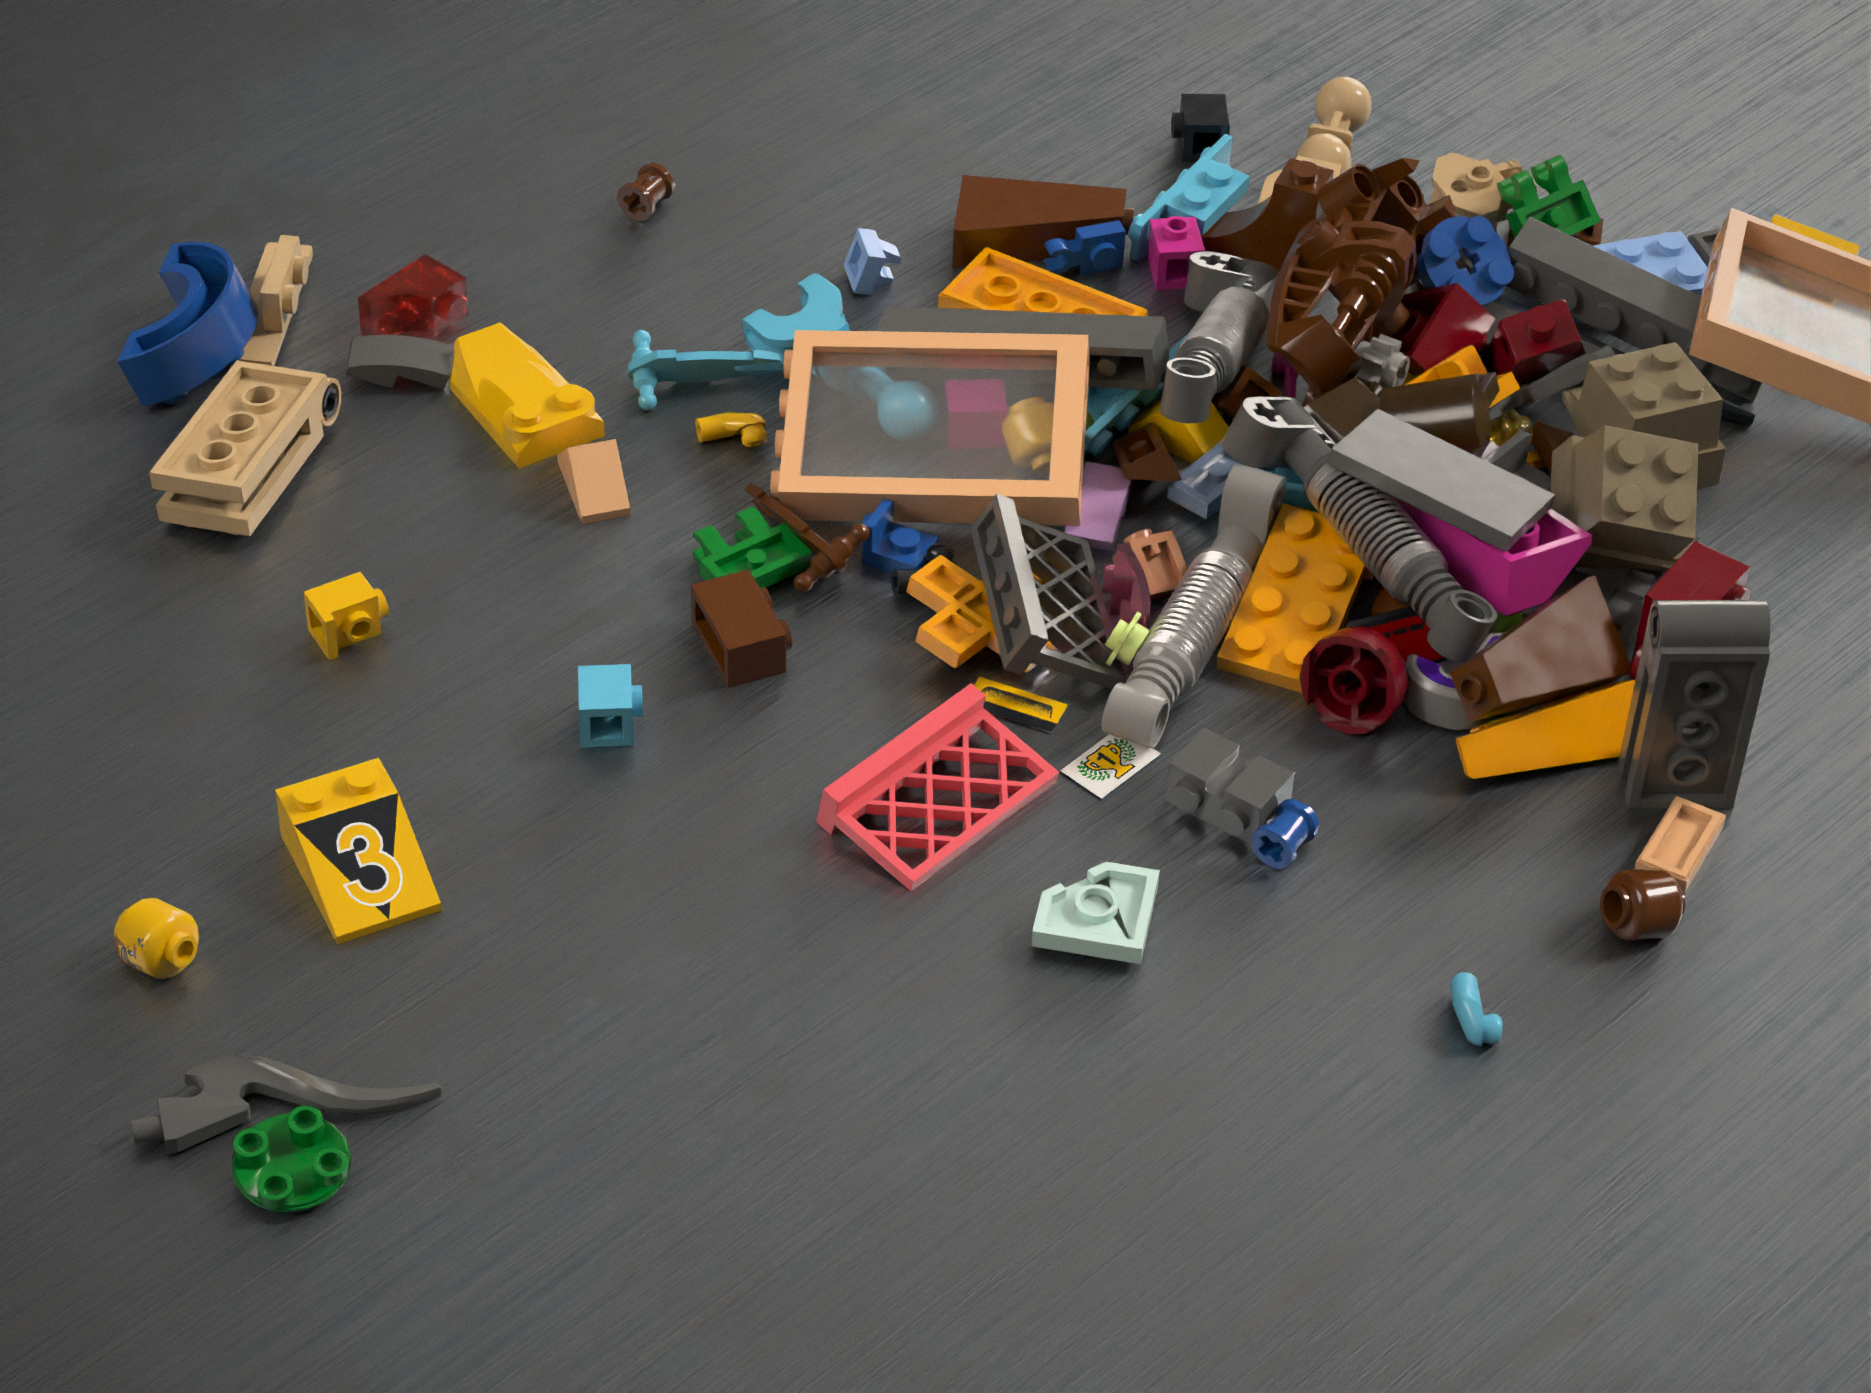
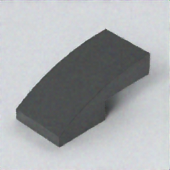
(385, 357)

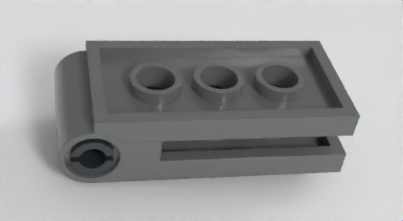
(1694, 701)

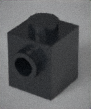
(1199, 123)

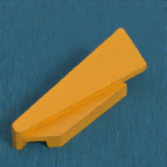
(1550, 735)

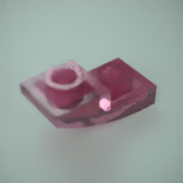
(1128, 587)

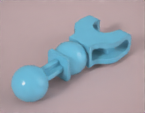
(820, 311)

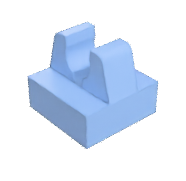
(866, 261)

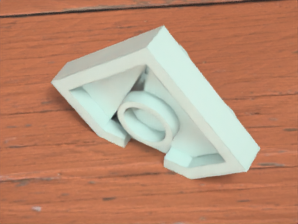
(1100, 914)

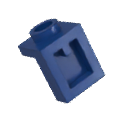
(892, 544)

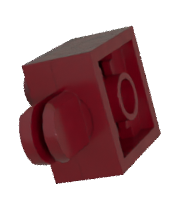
(1695, 576)

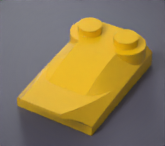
(521, 396)

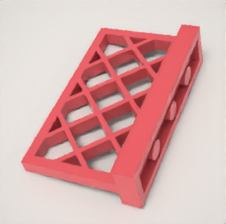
(900, 765)

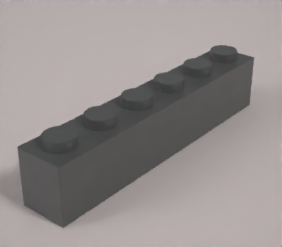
(1613, 296)
(1122, 348)

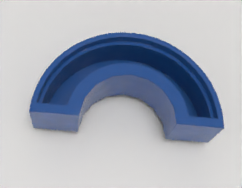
(200, 334)

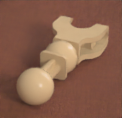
(1341, 108)

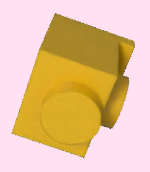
(344, 613)

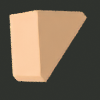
(595, 480)

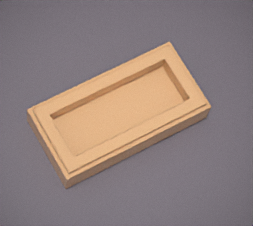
(1682, 840)

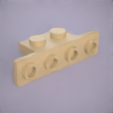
(276, 294)

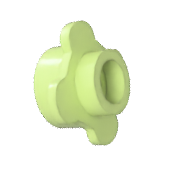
(1126, 640)

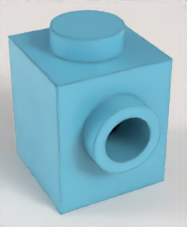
(607, 705)

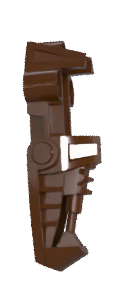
(1364, 258)

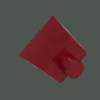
(1535, 341)

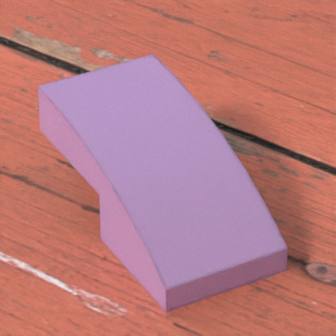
(1102, 505)

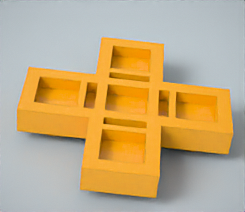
(962, 609)

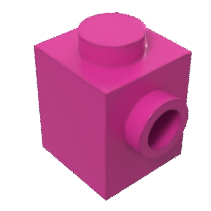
(1169, 250)

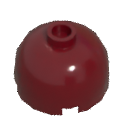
(1354, 679)

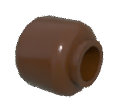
(1642, 904)

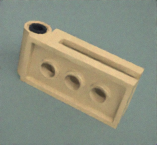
(244, 447)

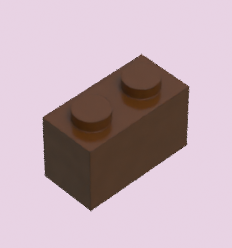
(740, 628)

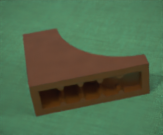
(1270, 227)

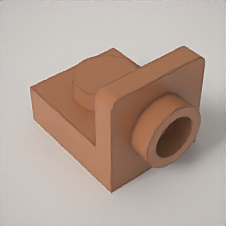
(1160, 560)

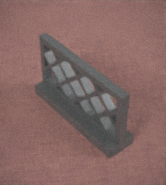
(1017, 596)

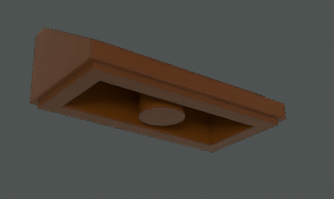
(1145, 456)

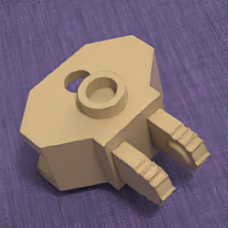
(1473, 185)

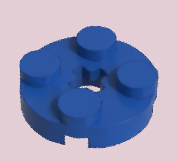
(1476, 241)

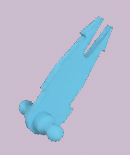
(657, 366)

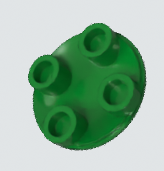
(291, 1161)

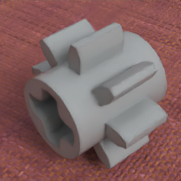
(1381, 362)

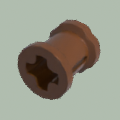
(646, 191)

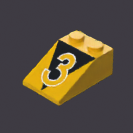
(356, 850)

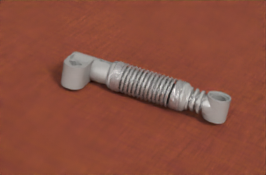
(1197, 610)

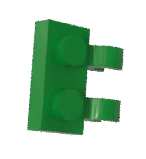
(1566, 206)
(765, 551)

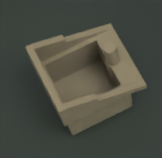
(1656, 395)
(1629, 494)

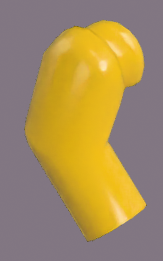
(731, 424)

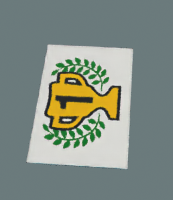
(1109, 764)

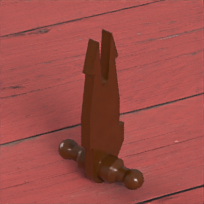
(828, 557)

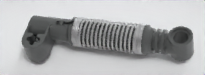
(1235, 310)
(1409, 567)

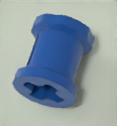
(1279, 840)

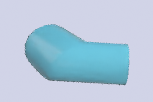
(1468, 1008)

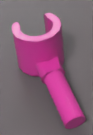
(1282, 366)

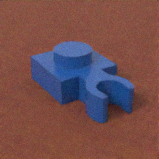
(1093, 251)

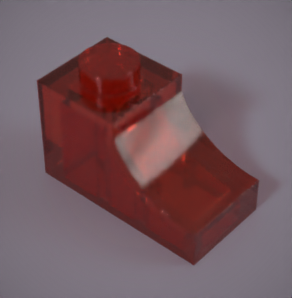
(416, 298)

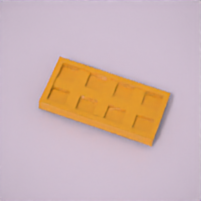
(1292, 600)

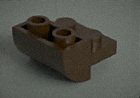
(1446, 408)

